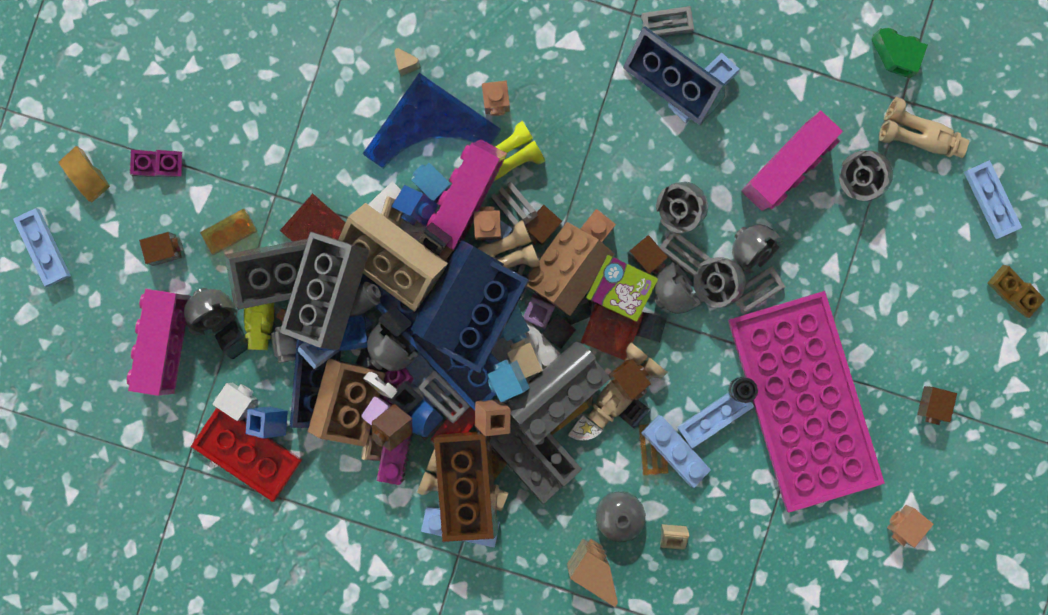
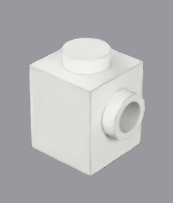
(235, 401)

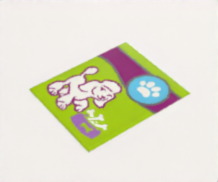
(622, 288)

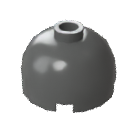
(866, 175)
(682, 206)
(754, 246)
(719, 282)
(675, 290)
(208, 310)
(388, 350)
(620, 516)

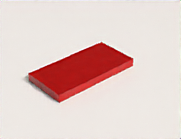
(252, 459)

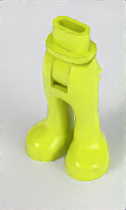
(529, 153)
(259, 323)

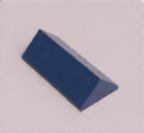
(674, 76)
(455, 296)
(489, 319)
(305, 389)

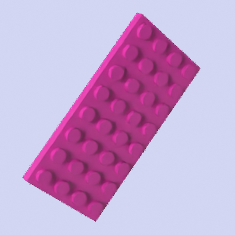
(806, 402)

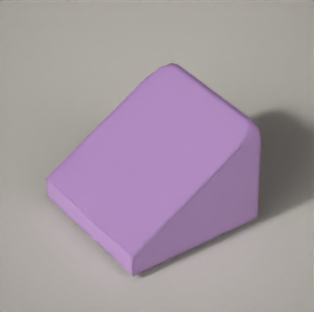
(538, 311)
(374, 409)

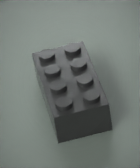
(264, 273)
(324, 291)

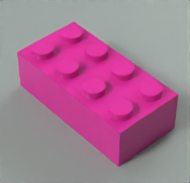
(791, 161)
(468, 190)
(158, 343)

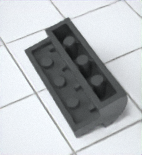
(556, 392)
(540, 467)

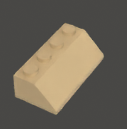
(394, 258)

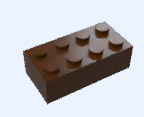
(466, 486)

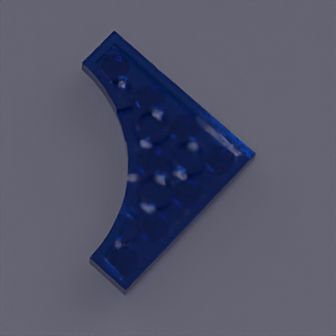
(427, 114)

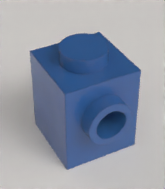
(414, 206)
(266, 422)

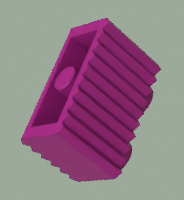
(393, 463)

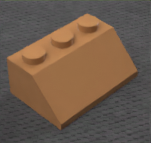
(592, 571)

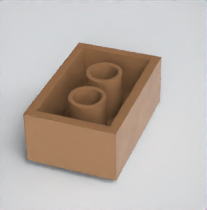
(568, 268)
(342, 402)

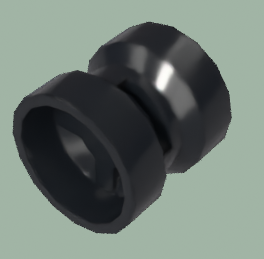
(737, 389)

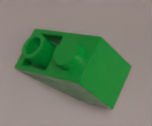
(899, 53)

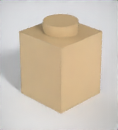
(525, 357)

